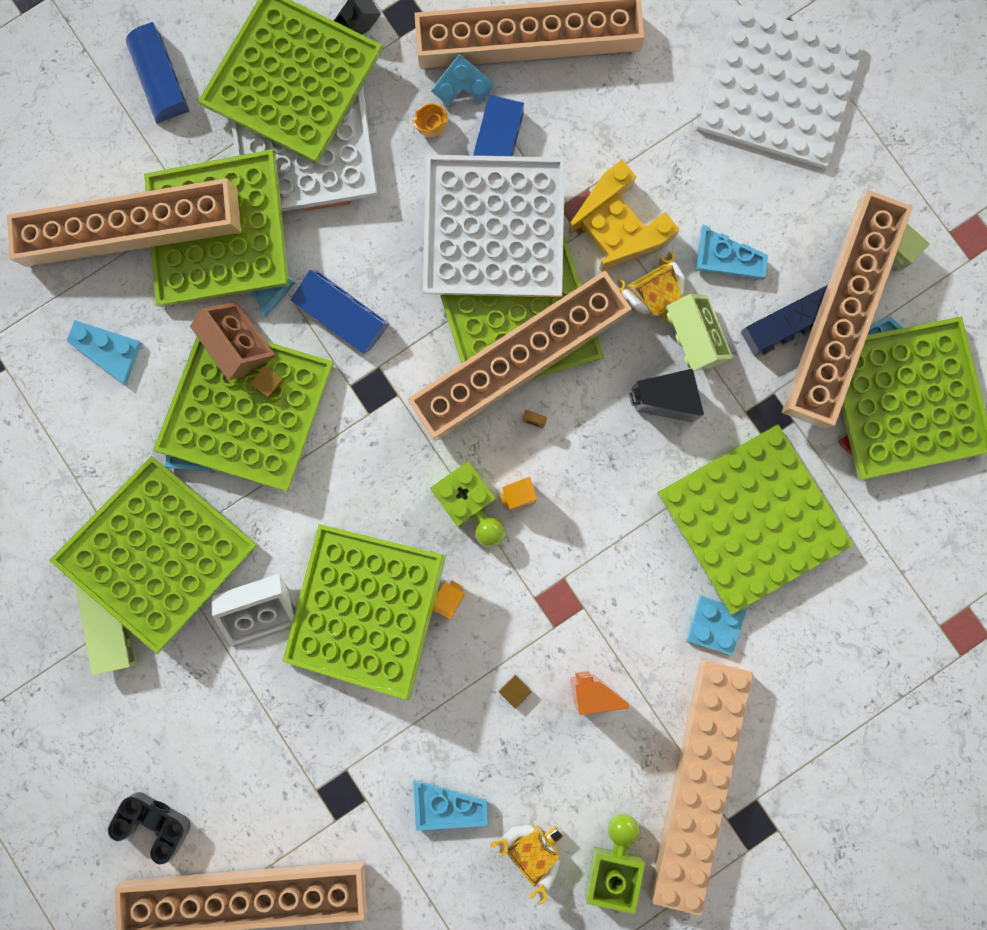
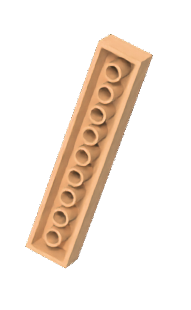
(529, 31)
(124, 223)
(847, 310)
(519, 356)
(700, 787)
(244, 899)

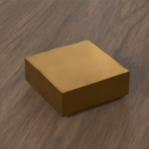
(266, 382)
(534, 419)
(515, 691)

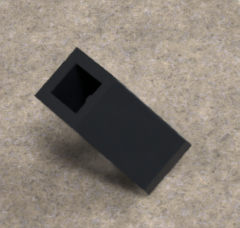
(358, 15)

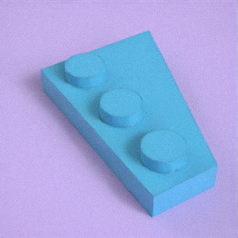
(107, 349)

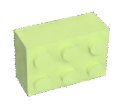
(698, 332)

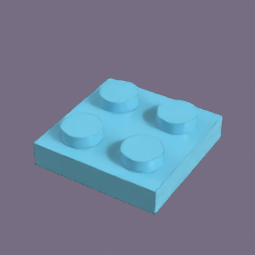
(715, 626)

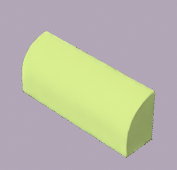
(106, 639)

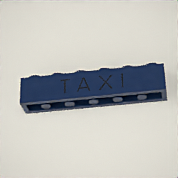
(783, 324)

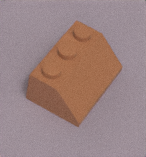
(231, 339)

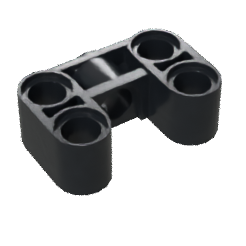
(154, 816)

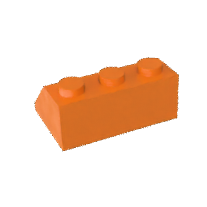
(594, 696)

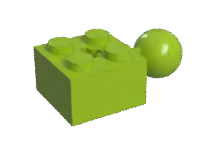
(489, 531)
(607, 863)

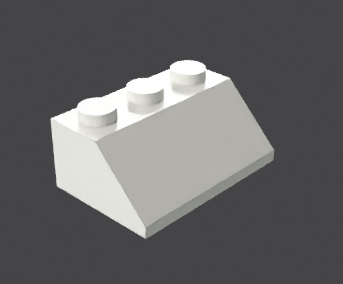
(253, 610)

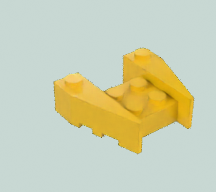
(614, 225)

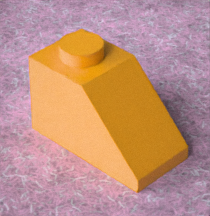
(518, 494)
(448, 599)

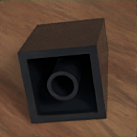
(669, 396)

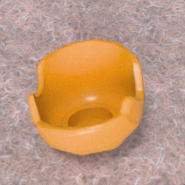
(431, 120)

